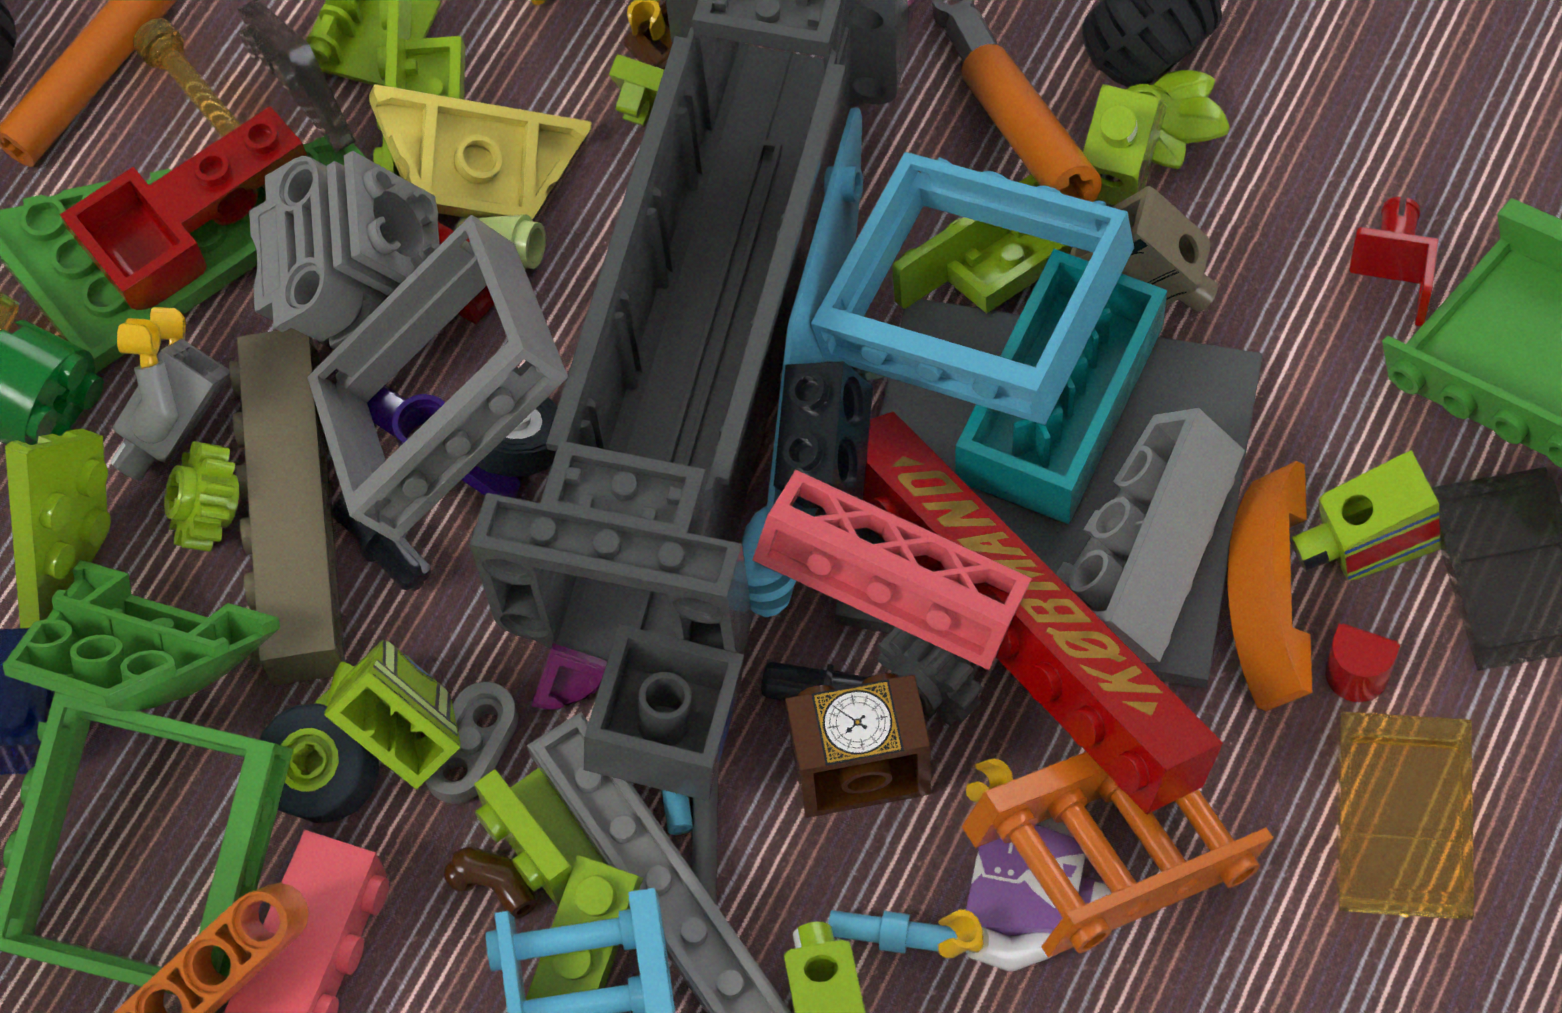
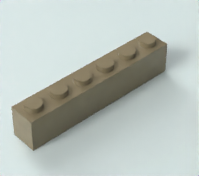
(288, 506)

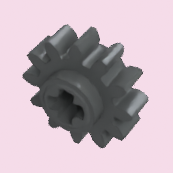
(938, 673)

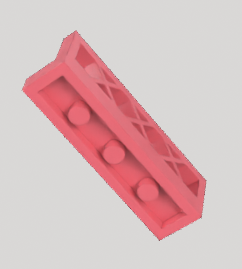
(885, 576)

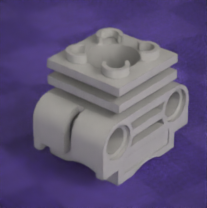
(336, 243)

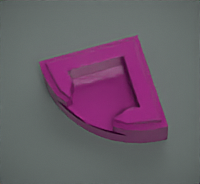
(567, 678)

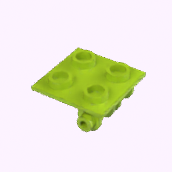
(351, 31)

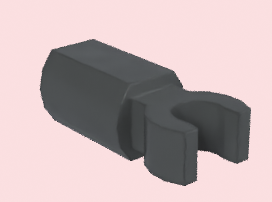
(963, 25)

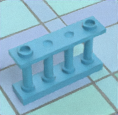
(635, 928)

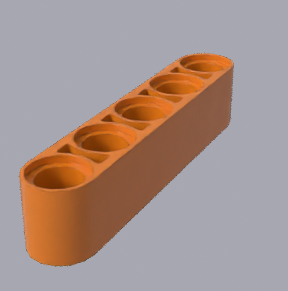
(241, 937)

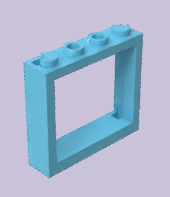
(947, 366)

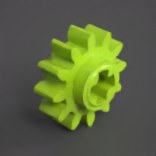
(201, 496)

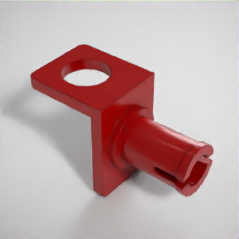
(1397, 252)

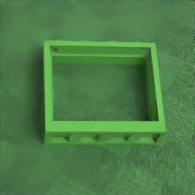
(46, 799)

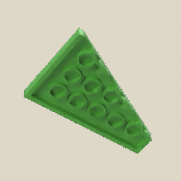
(77, 293)

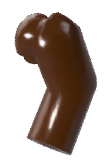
(494, 871)

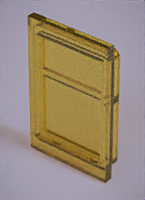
(1405, 816)

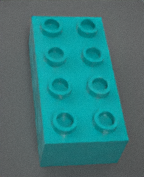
(1054, 462)

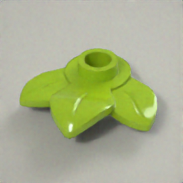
(1188, 115)

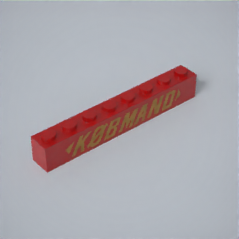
(1054, 641)

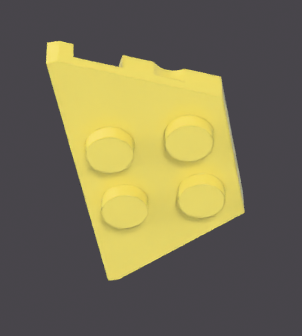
(476, 153)

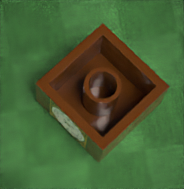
(859, 744)

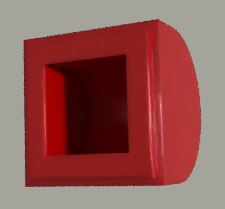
(1360, 663)

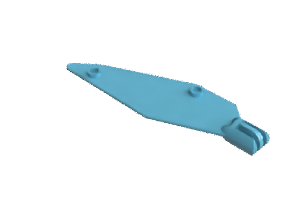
(828, 251)

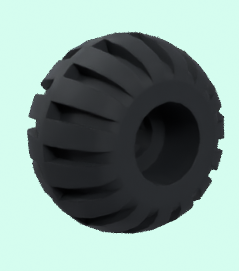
(1146, 37)

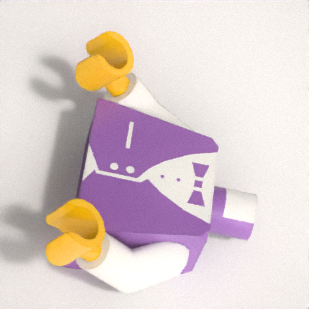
(1006, 906)

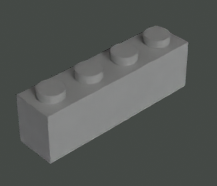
(1155, 529)

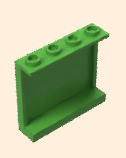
(1498, 338)

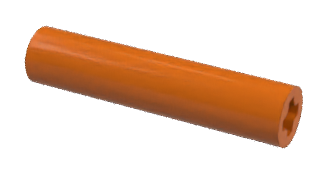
(75, 78)
(1029, 123)

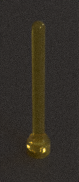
(163, 48)

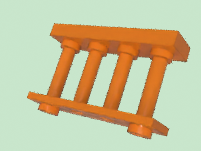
(1062, 794)

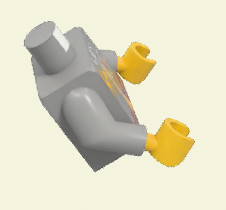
(170, 392)

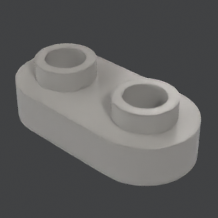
(480, 746)

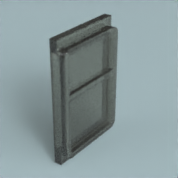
(1505, 564)

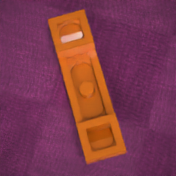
(1259, 589)

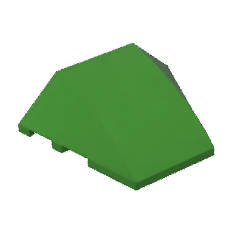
(131, 649)

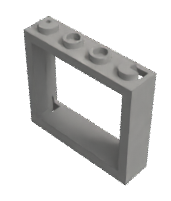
(463, 431)

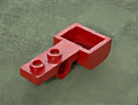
(143, 230)

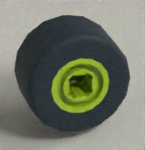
(339, 770)

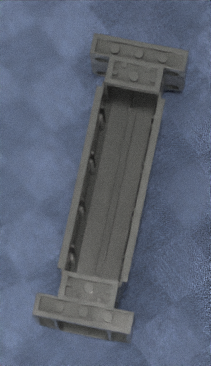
(688, 330)

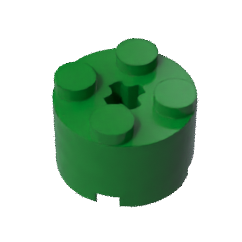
(43, 383)

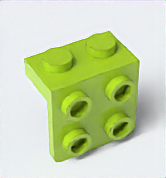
(536, 829)

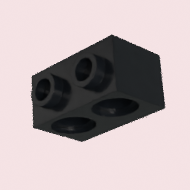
(824, 427)

